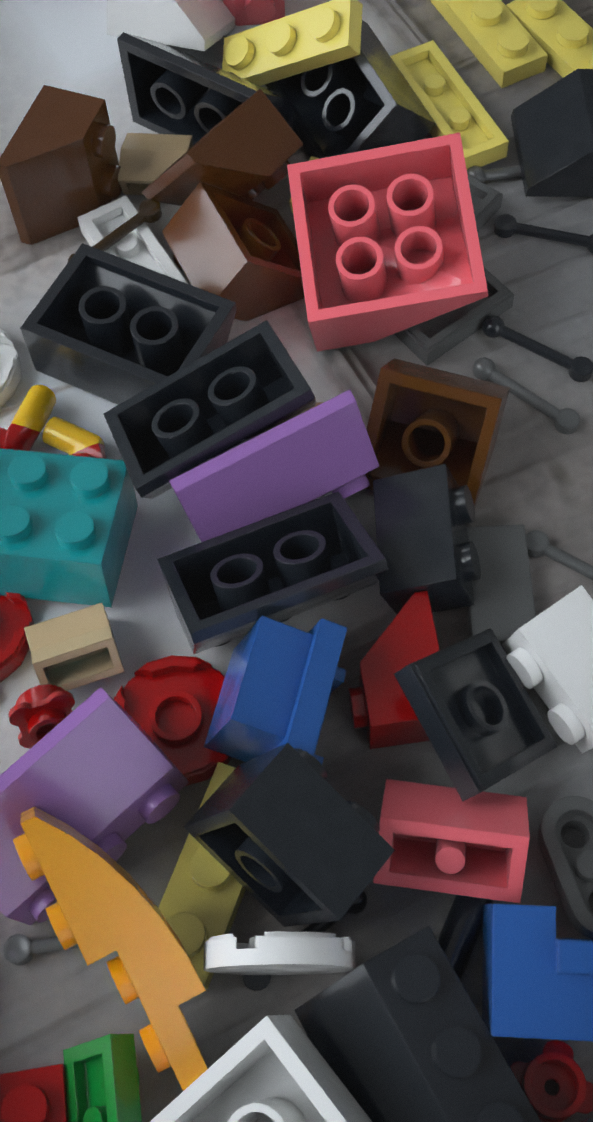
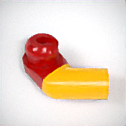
(29, 419)
(73, 439)

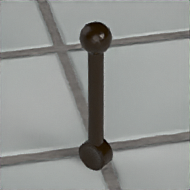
(149, 212)

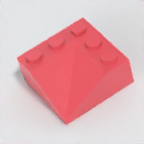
(385, 239)

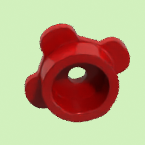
(39, 712)
(558, 1065)

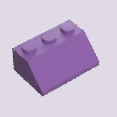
(280, 469)
(95, 776)

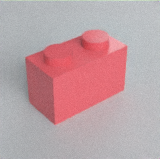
(452, 843)

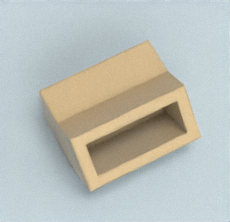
(147, 157)
(74, 648)

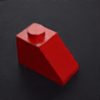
(379, 699)

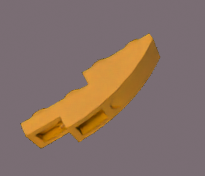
(108, 913)

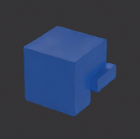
(277, 689)
(532, 979)

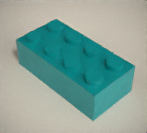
(63, 526)

